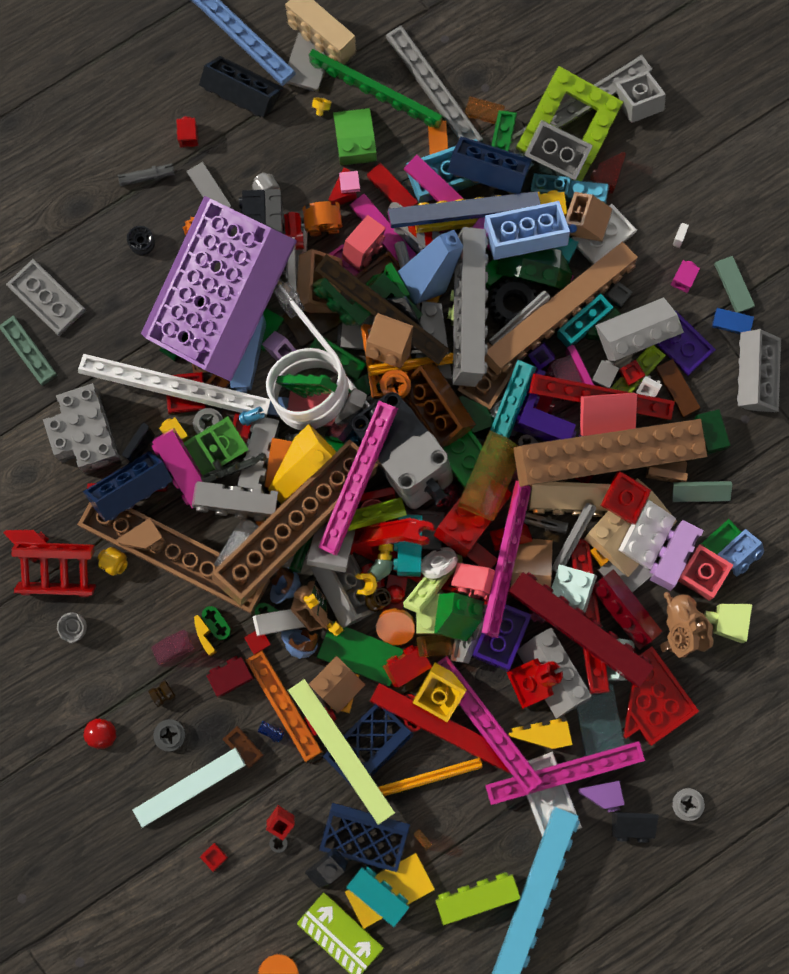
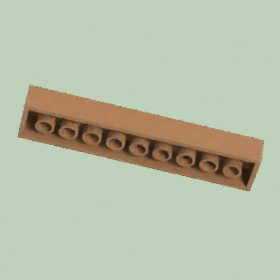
(609, 452)
(286, 528)
(177, 555)

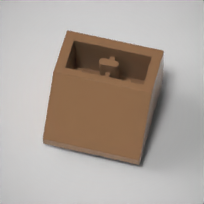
(589, 216)

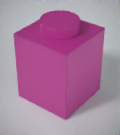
(685, 276)

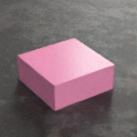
(349, 182)

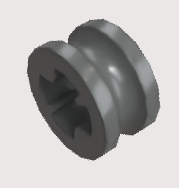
(278, 850)

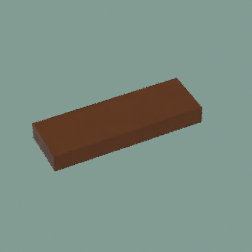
(677, 388)

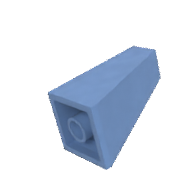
(432, 268)
(246, 370)

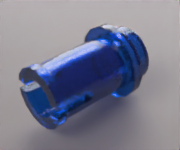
(271, 731)

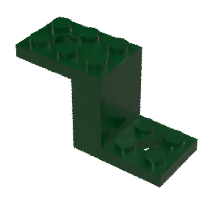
(350, 311)

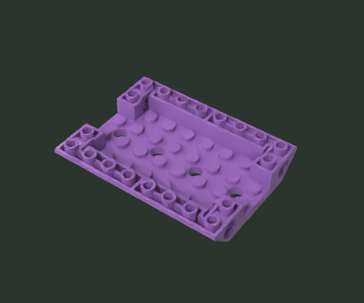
(231, 296)

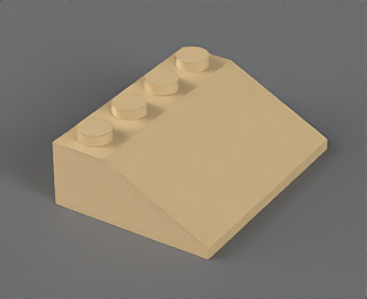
(610, 533)

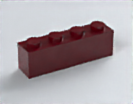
(626, 609)

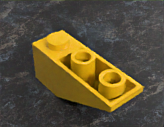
(548, 736)

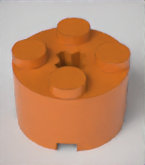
(322, 218)

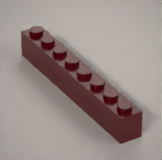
(580, 629)

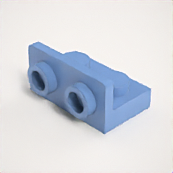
(742, 552)

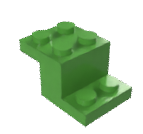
(214, 443)

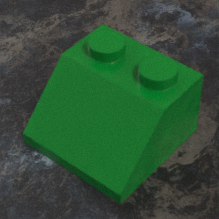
(458, 616)

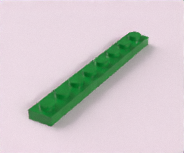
(370, 86)

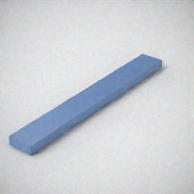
(247, 40)

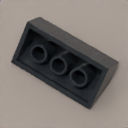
(240, 86)

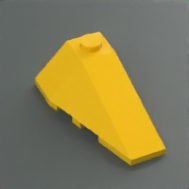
(305, 456)

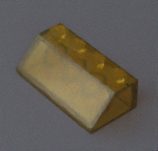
(489, 477)

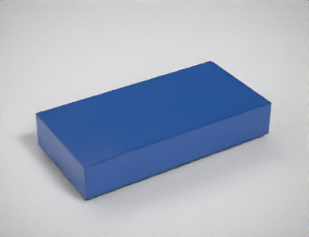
(732, 321)

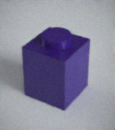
(541, 355)

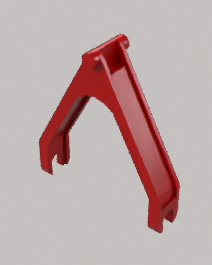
(368, 539)

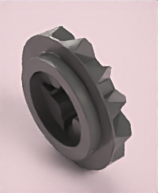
(161, 730)

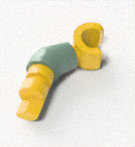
(379, 570)

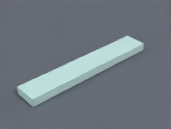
(189, 787)

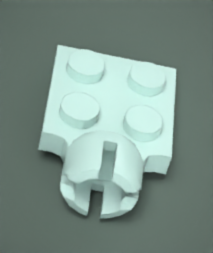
(574, 586)

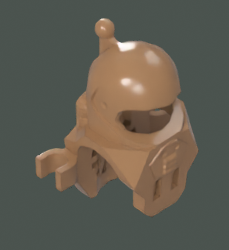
(687, 627)

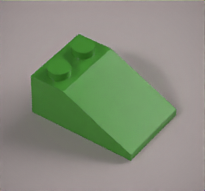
(355, 136)

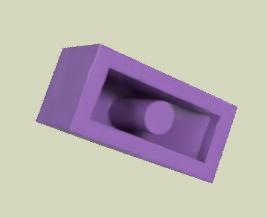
(604, 795)

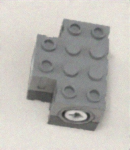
(83, 431)

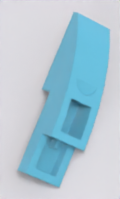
(544, 183)

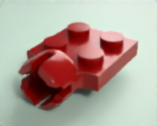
(534, 681)

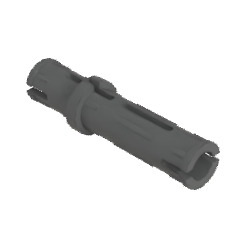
(147, 174)
(561, 526)

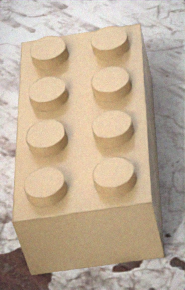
(321, 29)

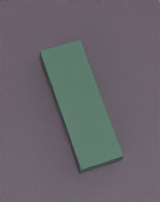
(734, 284)
(701, 491)

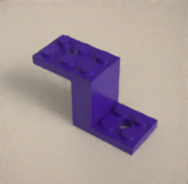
(539, 423)

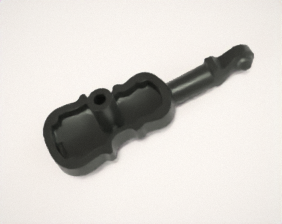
(231, 468)

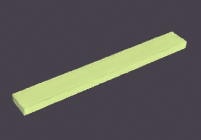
(341, 751)

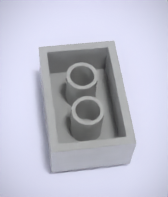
(558, 150)

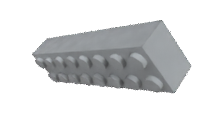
(470, 309)

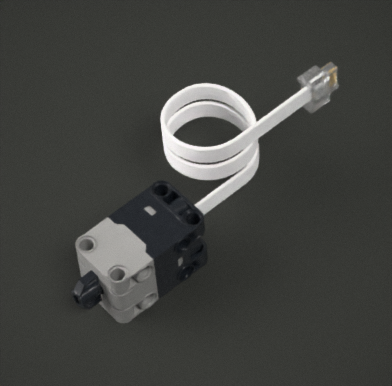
(410, 455)

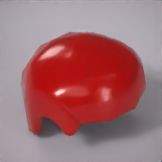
(99, 733)

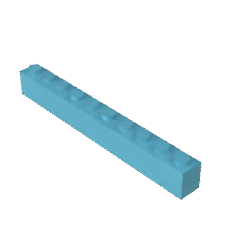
(536, 892)

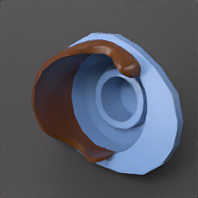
(284, 585)
(299, 642)

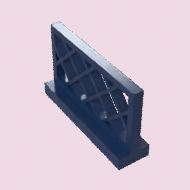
(384, 753)
(365, 818)

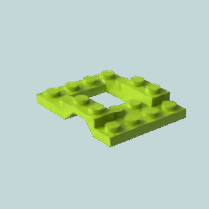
(566, 82)

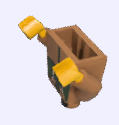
(311, 609)

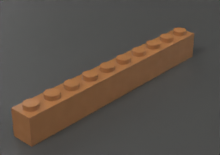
(560, 308)

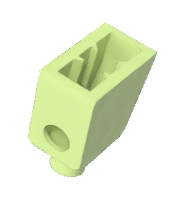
(731, 621)

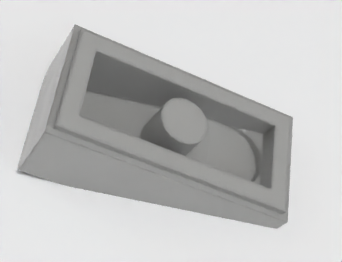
(353, 403)

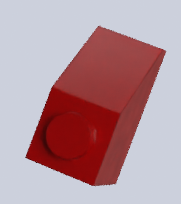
(27, 536)

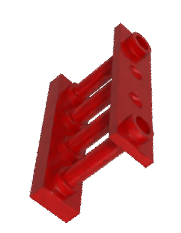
(54, 550)

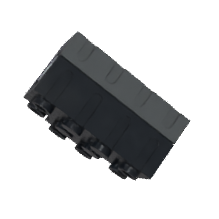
(264, 207)

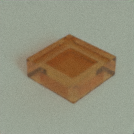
(422, 839)

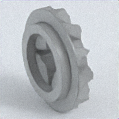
(205, 414)
(696, 799)

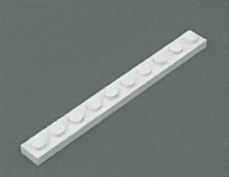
(171, 385)

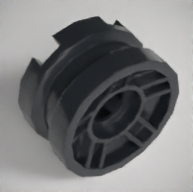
(133, 239)

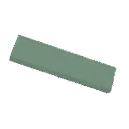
(28, 350)

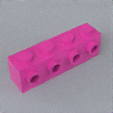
(178, 462)

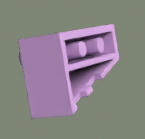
(675, 555)

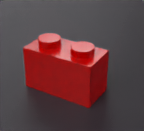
(406, 666)

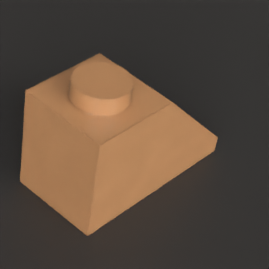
(143, 537)

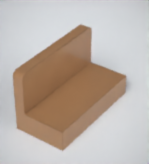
(668, 472)

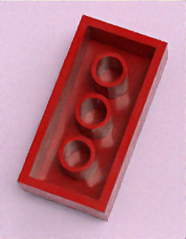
(464, 528)

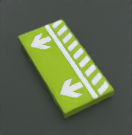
(340, 935)

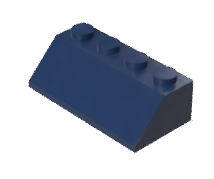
(489, 165)
(128, 486)

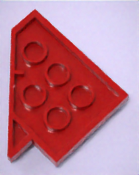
(658, 703)

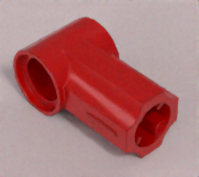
(293, 228)

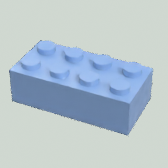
(526, 230)

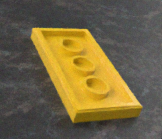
(409, 881)

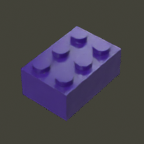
(502, 650)

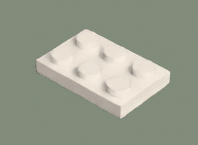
(647, 535)

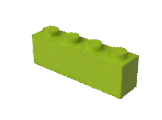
(477, 899)

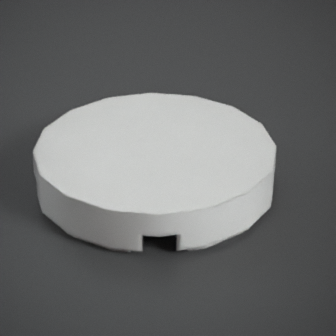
(438, 563)

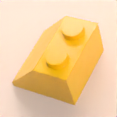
(440, 692)

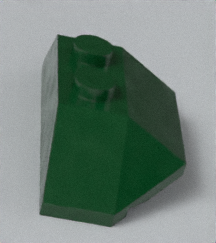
(541, 268)

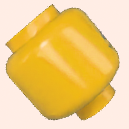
(112, 561)

